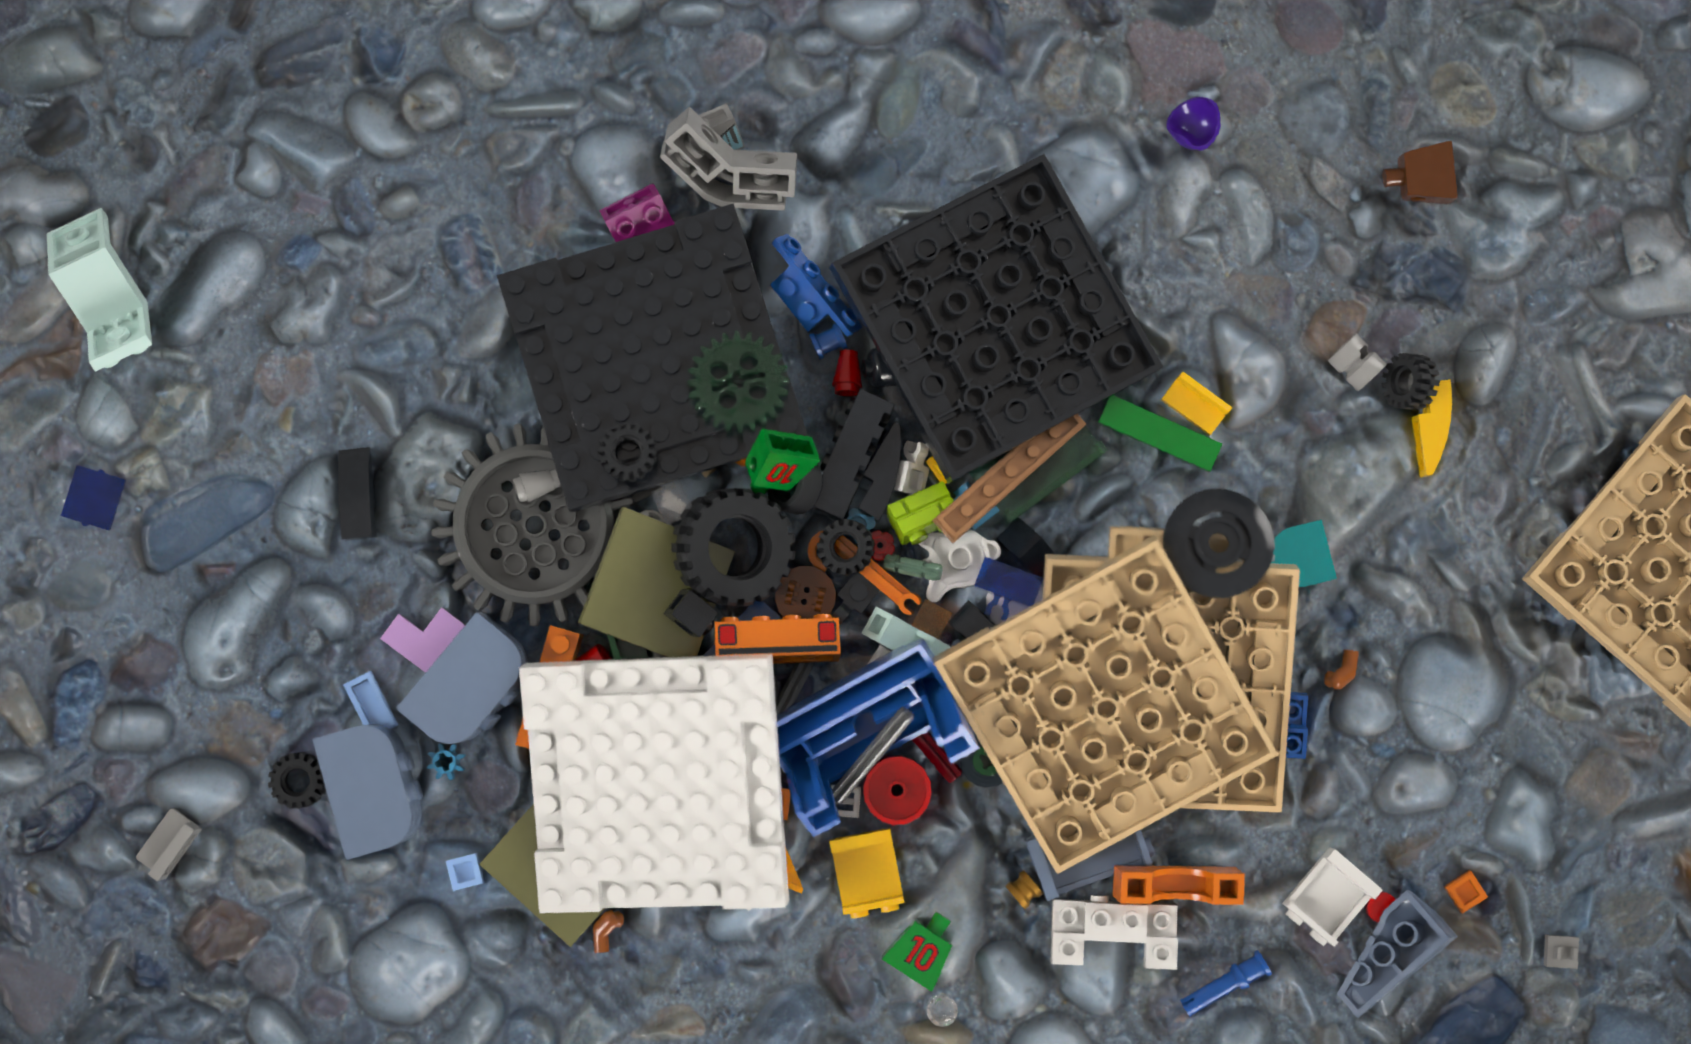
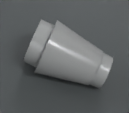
(535, 484)

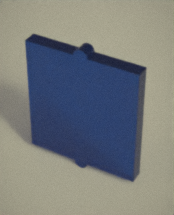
(93, 497)

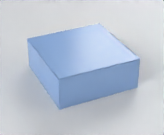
(465, 871)

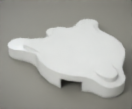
(959, 560)

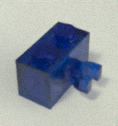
(1008, 584)

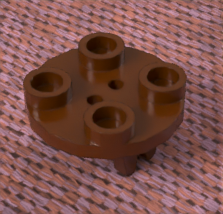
(819, 599)

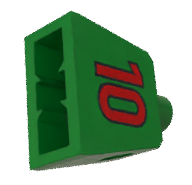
(780, 460)
(921, 951)

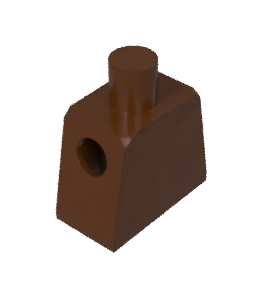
(1425, 174)

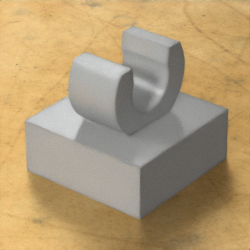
(1561, 951)

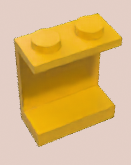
(867, 872)

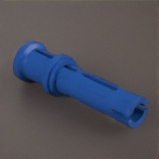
(1238, 977)

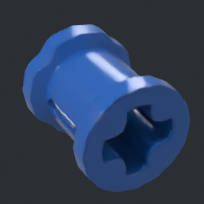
(828, 341)

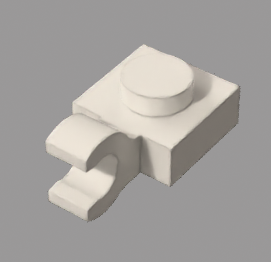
(912, 473)

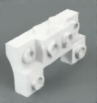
(1114, 922)

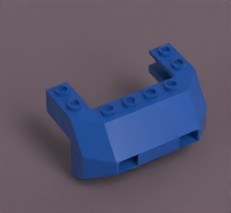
(835, 726)

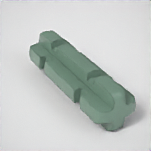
(913, 567)

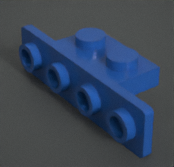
(808, 292)

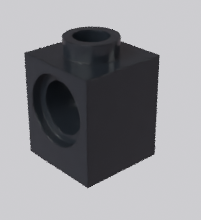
(691, 613)

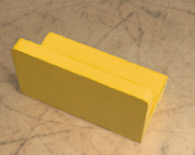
(1196, 403)

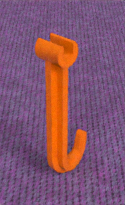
(873, 572)

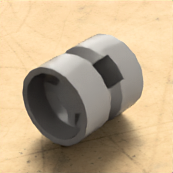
(1357, 362)

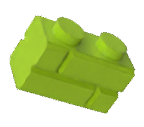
(914, 514)

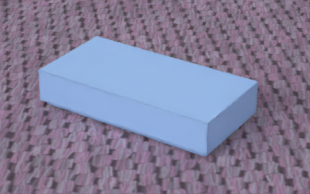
(370, 701)

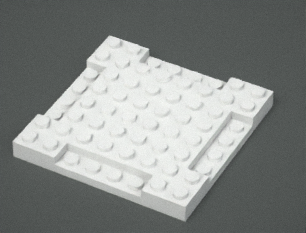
(656, 783)

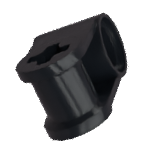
(969, 620)

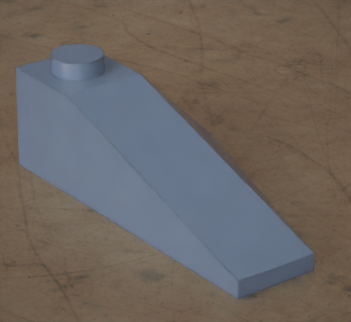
(1400, 945)

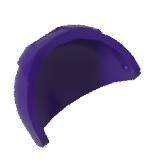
(1195, 123)

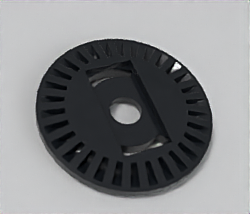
(1247, 536)

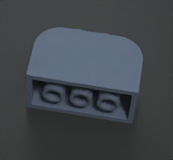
(467, 683)
(370, 788)

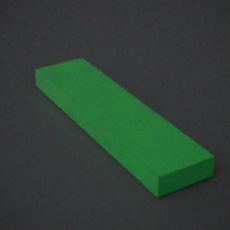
(1160, 433)

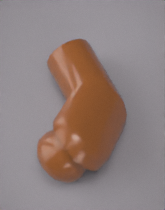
(1345, 673)
(604, 927)

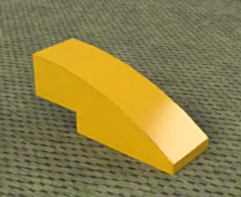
(1432, 429)

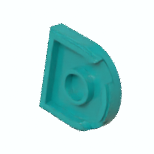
(1308, 549)

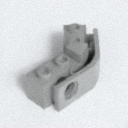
(700, 155)

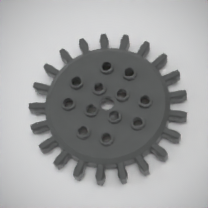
(509, 576)

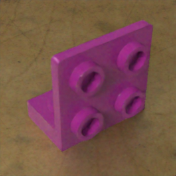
(637, 214)

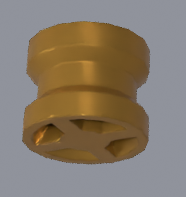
(1024, 889)

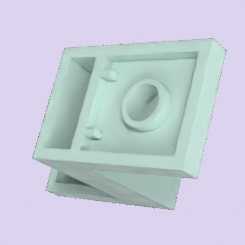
(98, 289)

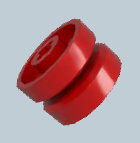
(903, 807)

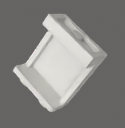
(1330, 897)

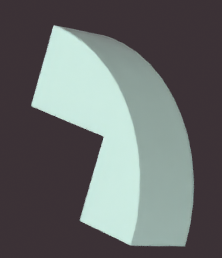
(894, 632)

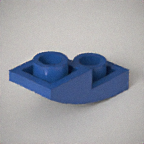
(1297, 727)

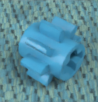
(455, 765)

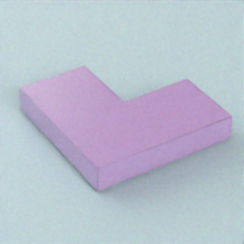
(423, 646)

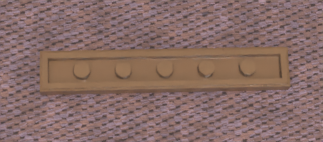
(1004, 478)

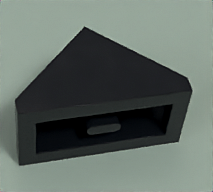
(1026, 546)

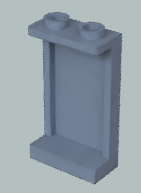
(1128, 851)

